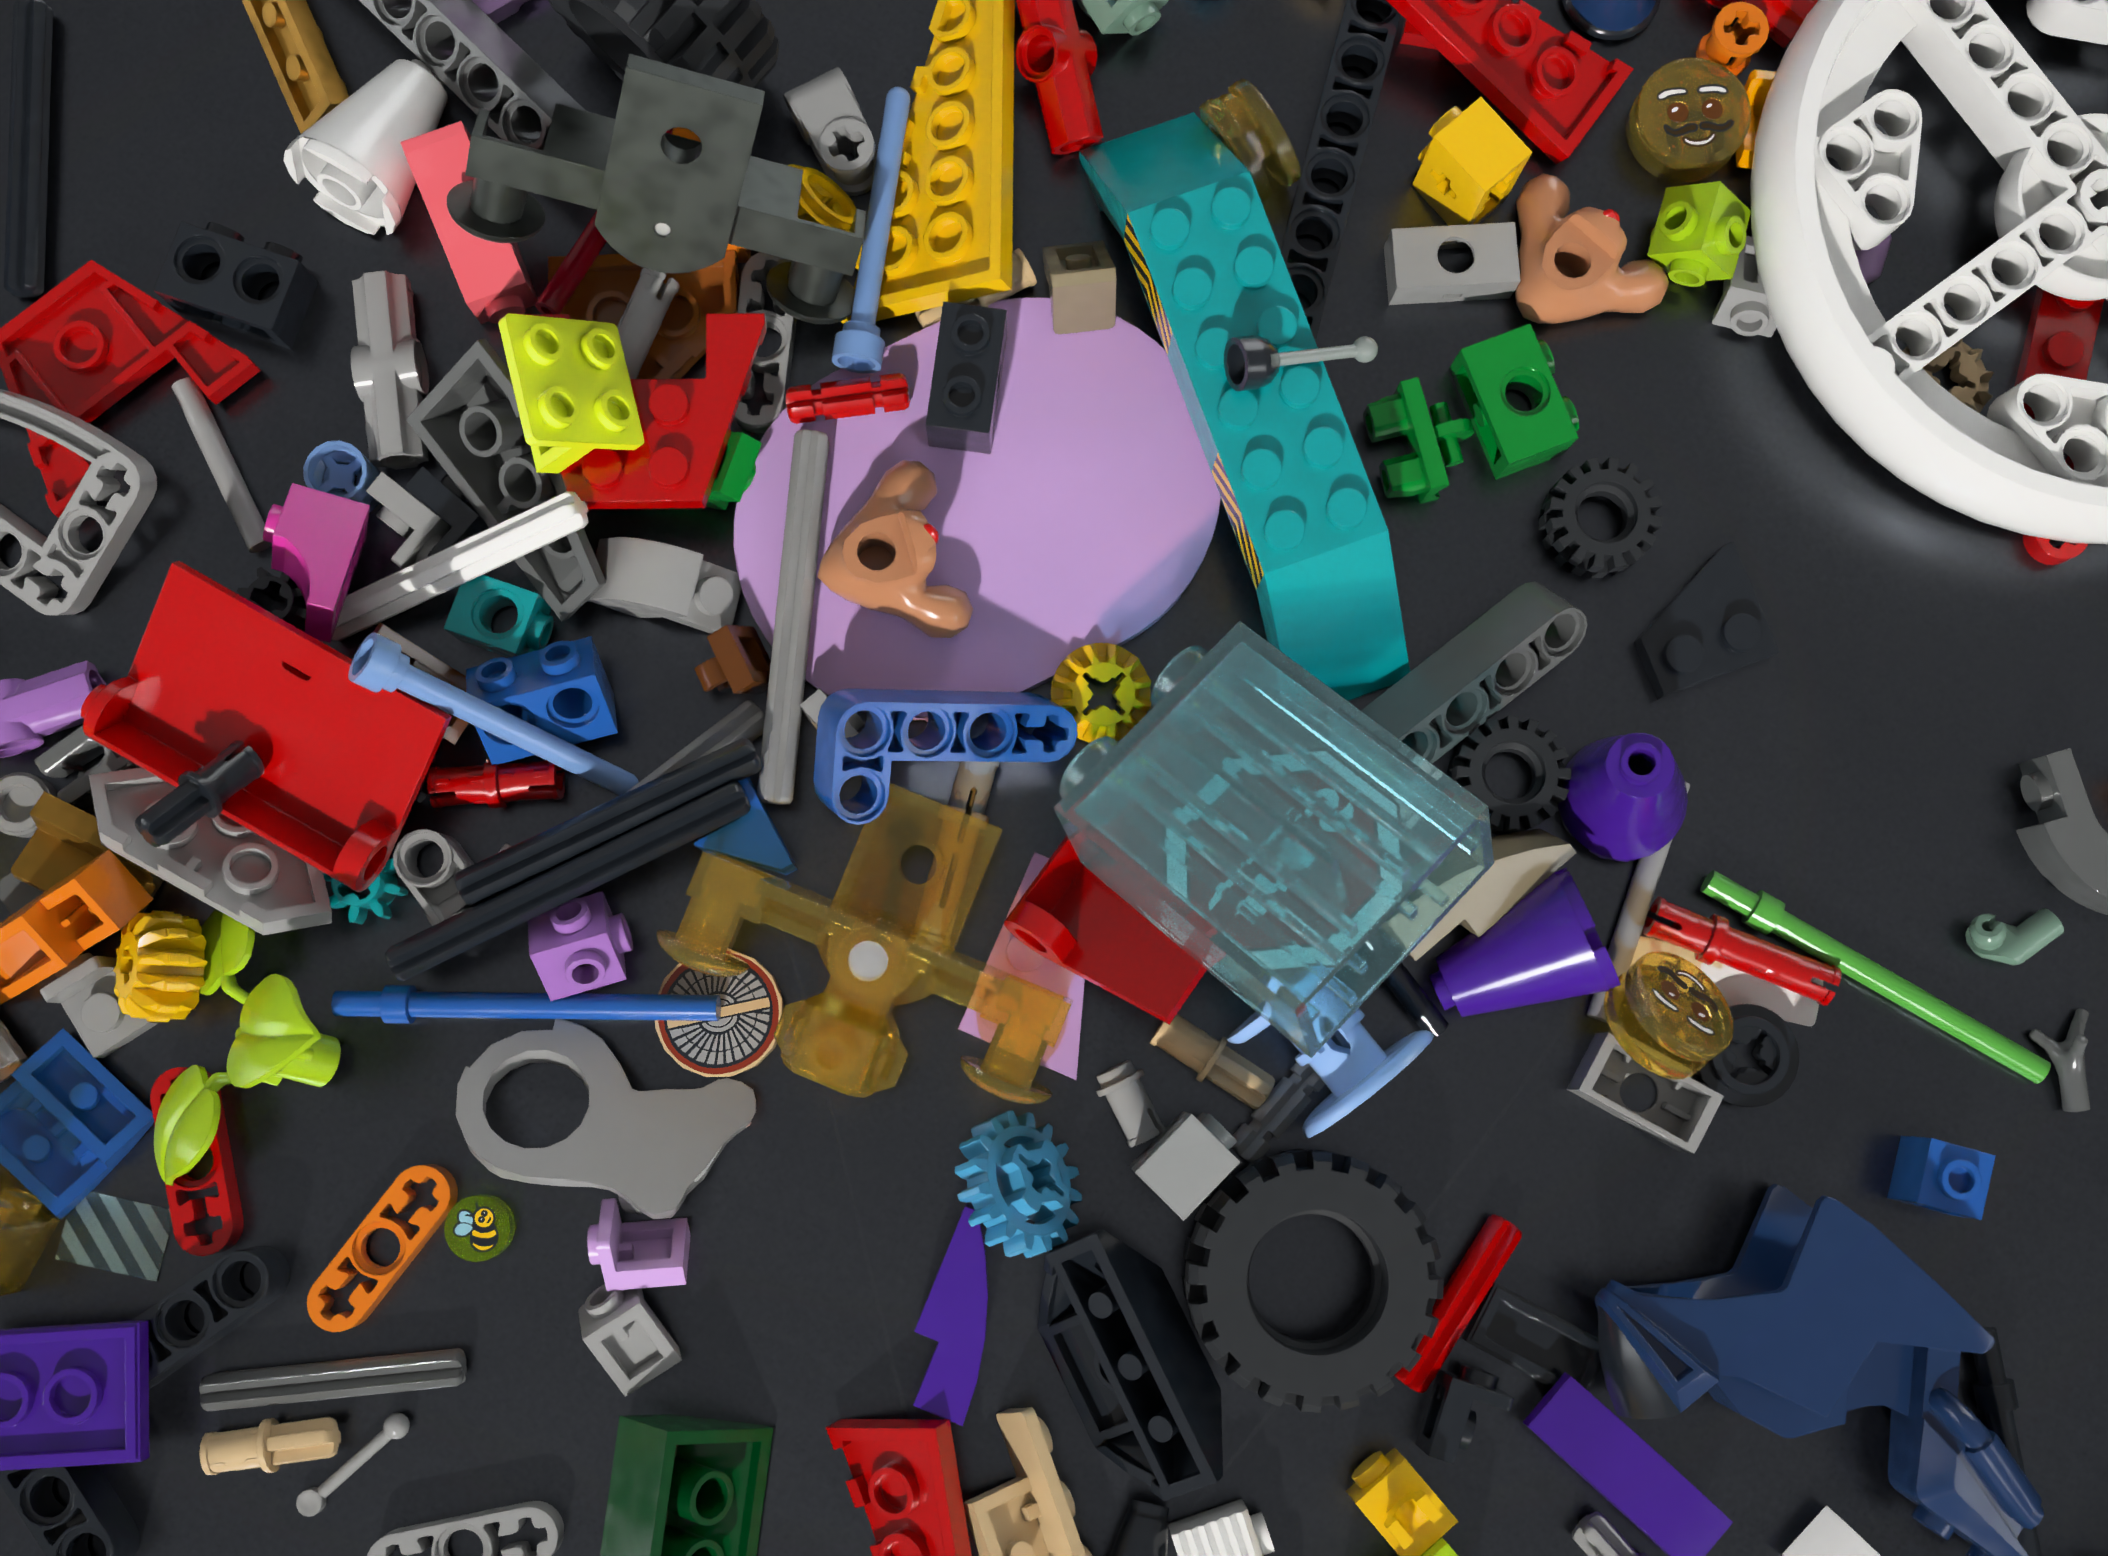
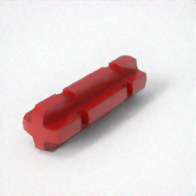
(847, 398)

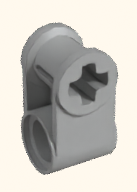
(835, 127)
(439, 892)

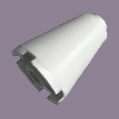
(357, 149)

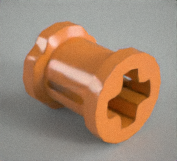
(1738, 41)

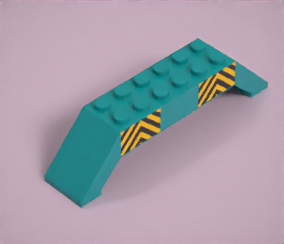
(1273, 450)

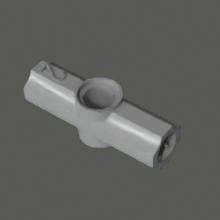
(389, 368)

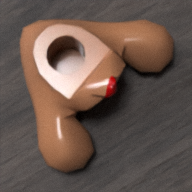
(1573, 261)
(889, 552)

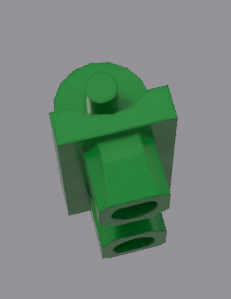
(1422, 468)

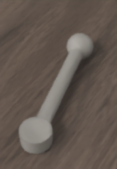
(314, 1499)

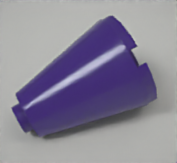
(1624, 797)
(1529, 956)

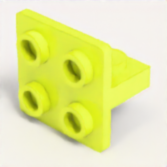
(569, 388)

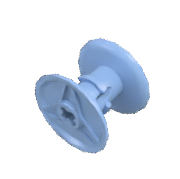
(1348, 1064)

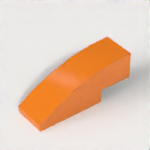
(66, 922)

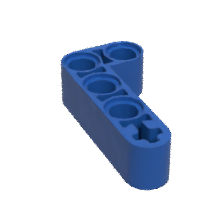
(944, 738)

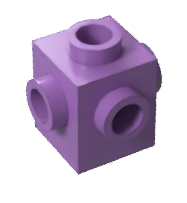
(579, 946)

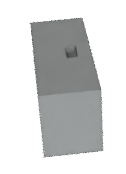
(1418, 277)
(1680, 1108)

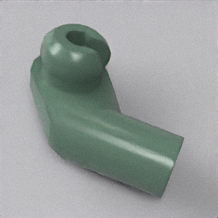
(2010, 943)

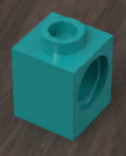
(481, 599)

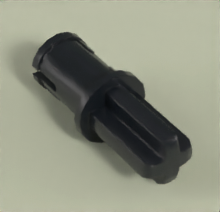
(200, 794)

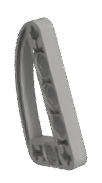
(62, 551)

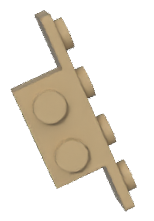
(1034, 1509)

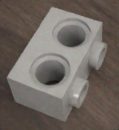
(1187, 1161)

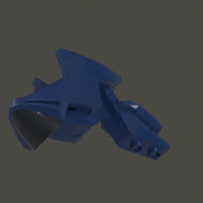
(1817, 1326)

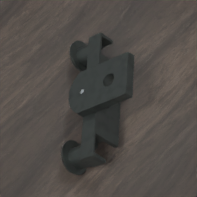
(666, 196)

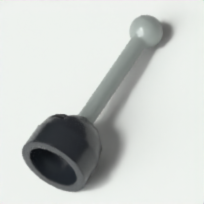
(1255, 361)

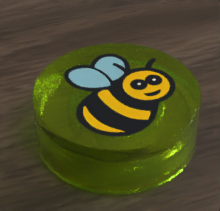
(479, 1227)

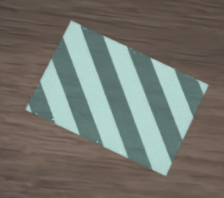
(116, 1236)

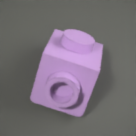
(638, 1252)

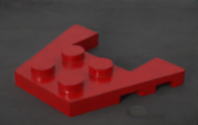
(91, 348)
(682, 427)

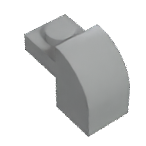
(666, 582)

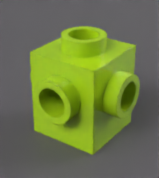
(1699, 233)

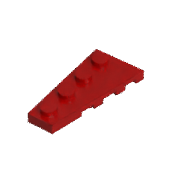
(1523, 65)
(906, 1483)

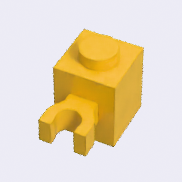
(1399, 1503)

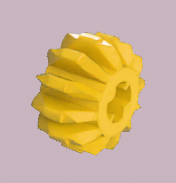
(160, 966)

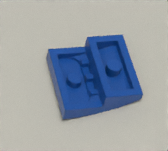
(67, 1123)

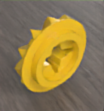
(824, 200)
(1102, 663)

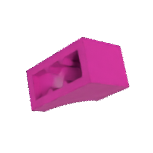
(319, 547)

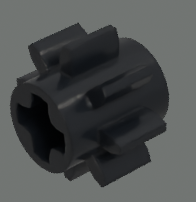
(270, 589)

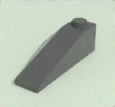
(479, 441)

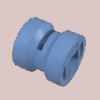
(334, 468)

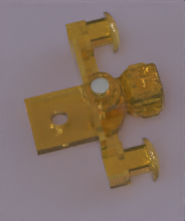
(883, 948)

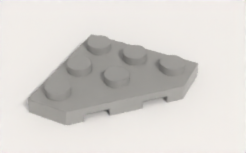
(212, 858)

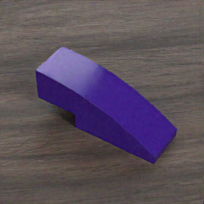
(957, 1320)
(1626, 1470)

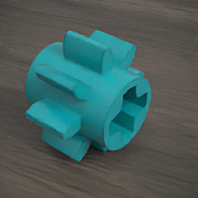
(382, 894)

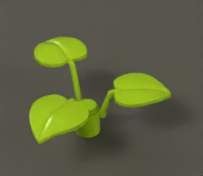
(269, 1045)

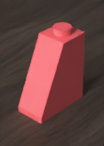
(487, 272)

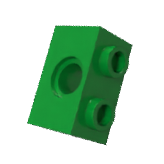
(1511, 436)

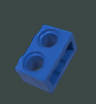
(551, 688)

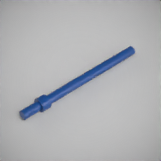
(404, 1003)

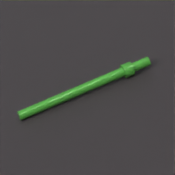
(1768, 915)

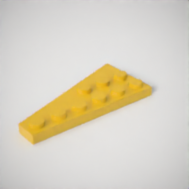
(956, 166)

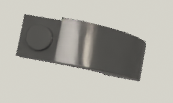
(2068, 840)

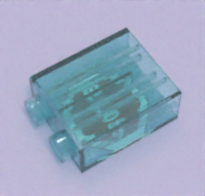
(1274, 833)

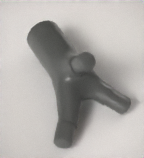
(2069, 1062)

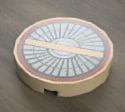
(746, 1025)

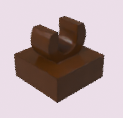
(738, 664)

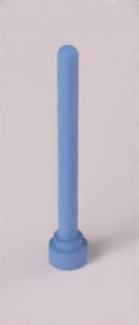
(859, 344)
(383, 666)

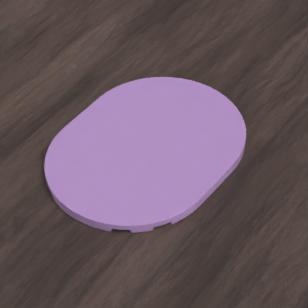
(1058, 536)

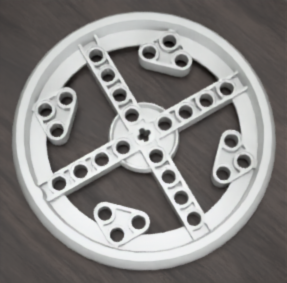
(1815, 217)

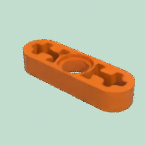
(366, 1296)

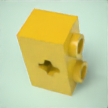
(1469, 164)

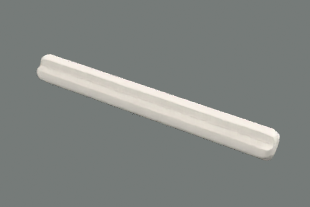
(461, 563)

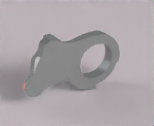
(630, 1142)

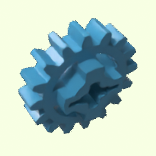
(1018, 1184)

